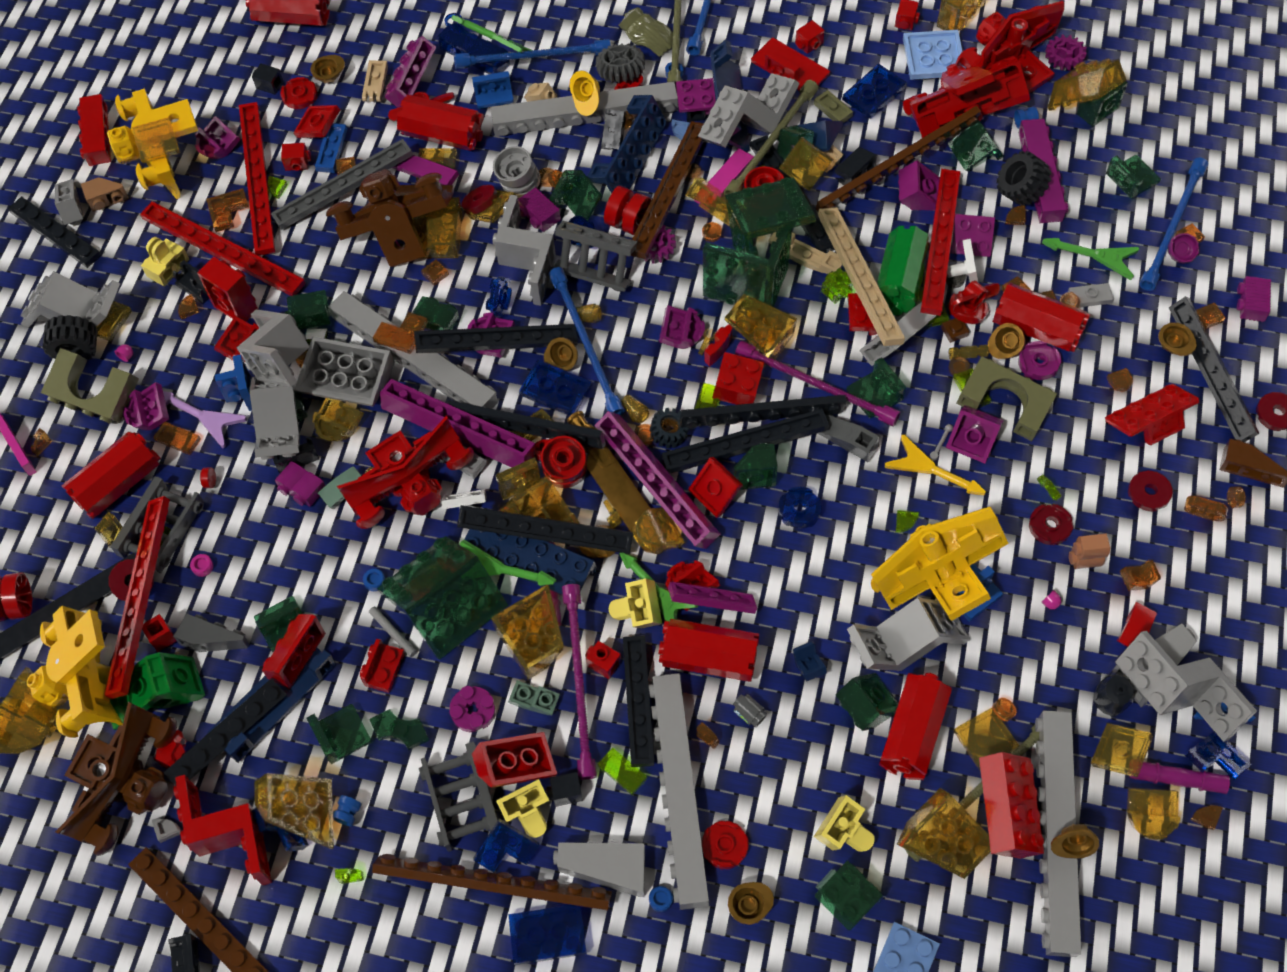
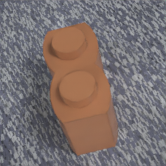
(1089, 551)

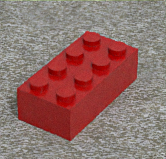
(1011, 805)

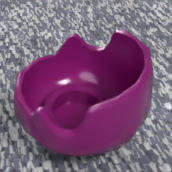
(1183, 248)

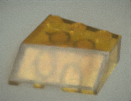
(1086, 82)
(441, 230)
(762, 325)
(531, 631)
(297, 805)

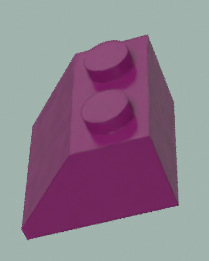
(918, 187)
(974, 433)

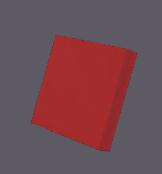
(316, 121)
(715, 487)

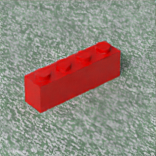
(94, 130)

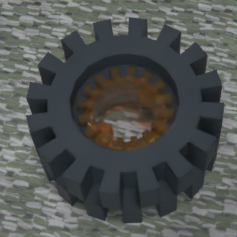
(660, 434)

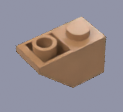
(103, 193)

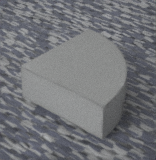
(165, 829)

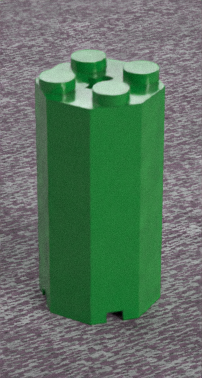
(903, 268)

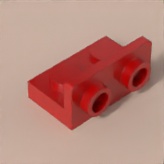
(381, 666)

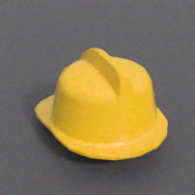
(585, 92)

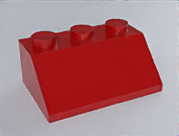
(294, 650)
(514, 760)

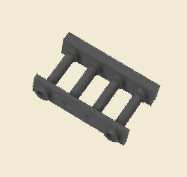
(605, 242)
(132, 528)
(482, 800)

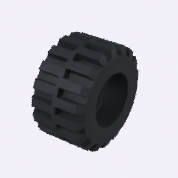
(1023, 178)
(70, 334)

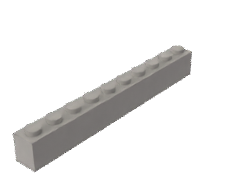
(562, 110)
(430, 367)
(680, 793)
(1057, 811)

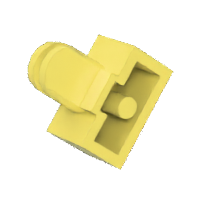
(163, 260)
(639, 605)
(525, 806)
(843, 827)

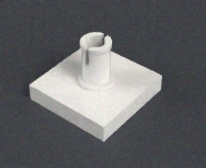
(967, 267)
(465, 498)

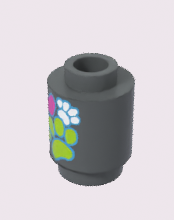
(749, 710)

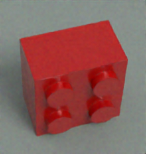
(738, 379)

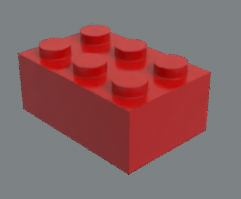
(227, 289)

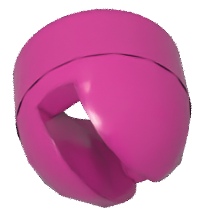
(124, 352)
(1052, 601)

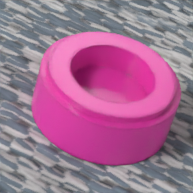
(201, 565)

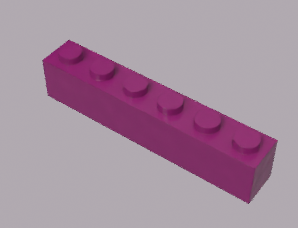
(1035, 139)

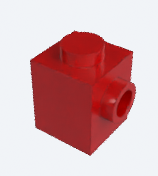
(907, 14)
(809, 37)
(295, 156)
(158, 633)
(603, 659)

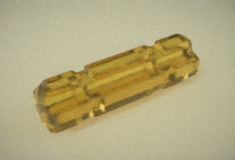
(968, 351)

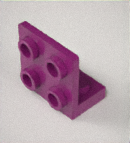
(696, 95)
(976, 228)

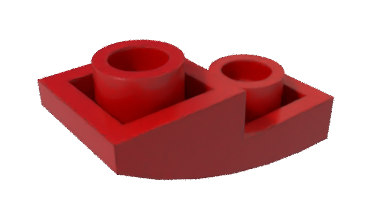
(722, 340)
(1138, 620)

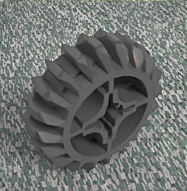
(620, 63)

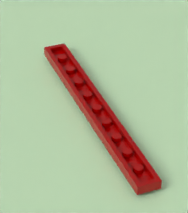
(257, 179)
(940, 242)
(223, 249)
(137, 598)

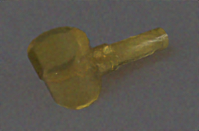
(705, 342)
(614, 518)

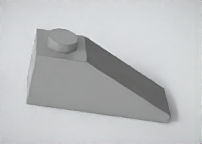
(68, 202)

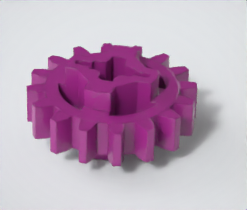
(1065, 52)
(659, 249)

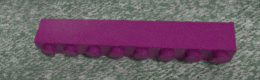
(471, 430)
(657, 480)

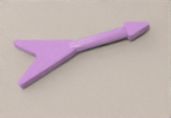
(212, 421)

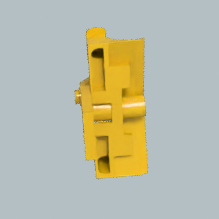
(124, 143)
(940, 560)
(74, 671)

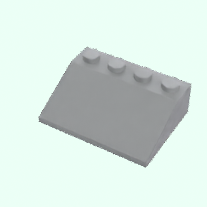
(344, 371)

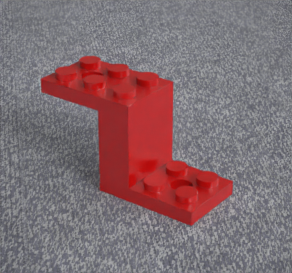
(221, 830)

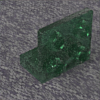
(974, 146)
(1132, 175)
(576, 192)
(309, 309)
(879, 387)
(340, 733)
(849, 895)

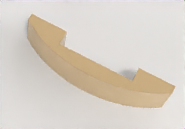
(812, 257)

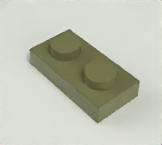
(833, 107)

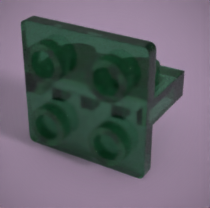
(276, 619)

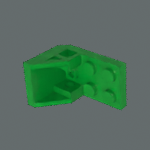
(161, 683)

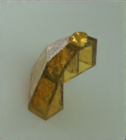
(540, 500)
(24, 719)

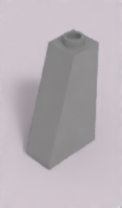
(909, 324)
(1176, 645)
(607, 864)

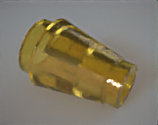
(590, 313)
(636, 410)

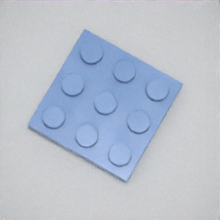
(931, 52)

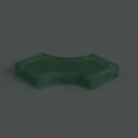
(389, 726)

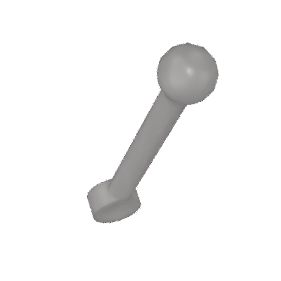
(934, 455)

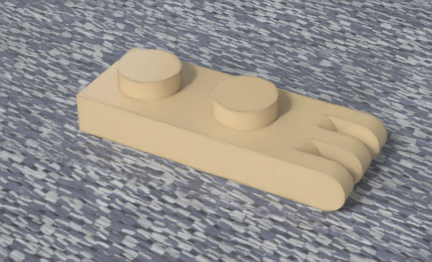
(375, 80)

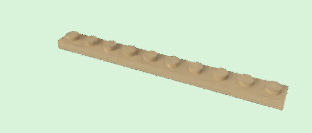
(861, 277)

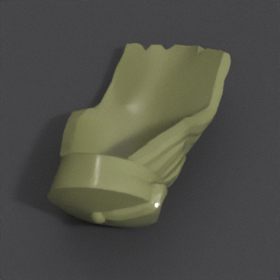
(647, 31)

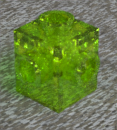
(837, 285)

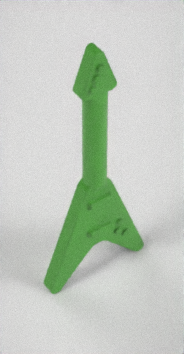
(492, 35)
(1109, 257)
(496, 567)
(667, 607)

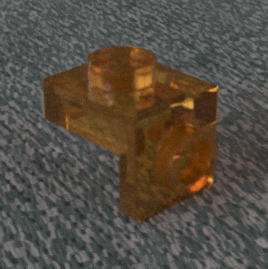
(1140, 576)

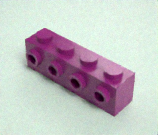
(410, 70)

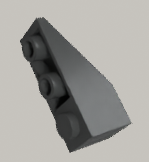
(851, 437)
(204, 636)

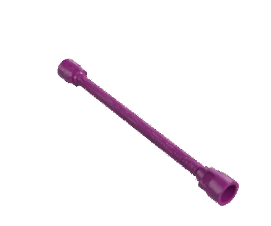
(886, 414)
(585, 764)

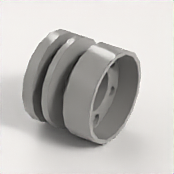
(516, 170)

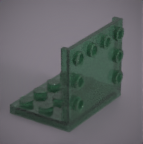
(766, 211)
(735, 273)
(444, 594)

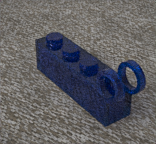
(457, 40)

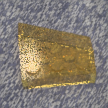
(946, 835)

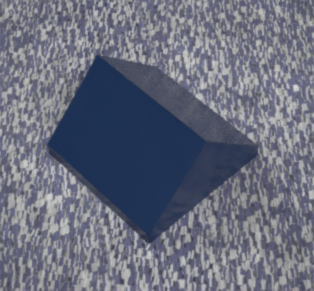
(824, 133)

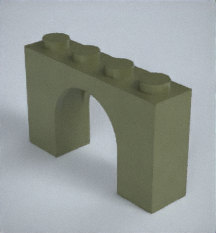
(63, 387)
(1034, 397)

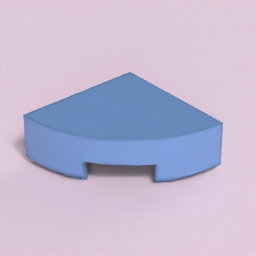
(679, 128)

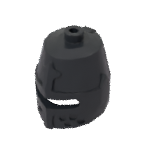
(1113, 695)

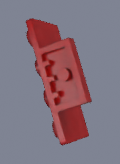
(784, 61)
(1156, 414)

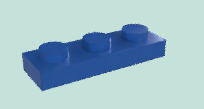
(331, 148)

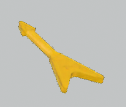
(918, 462)

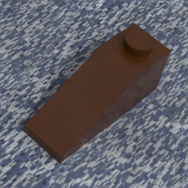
(1249, 462)

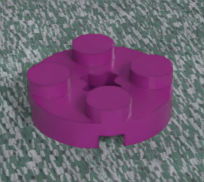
(1035, 370)
(476, 720)

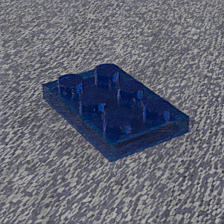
(874, 91)
(555, 388)
(547, 934)

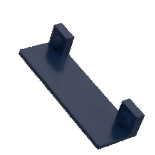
(728, 73)
(635, 146)
(535, 557)
(314, 671)

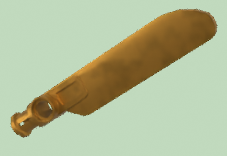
(613, 479)

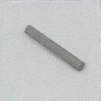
(392, 631)

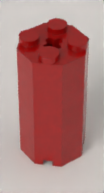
(290, 11)
(440, 122)
(1042, 317)
(111, 474)
(708, 649)
(915, 726)

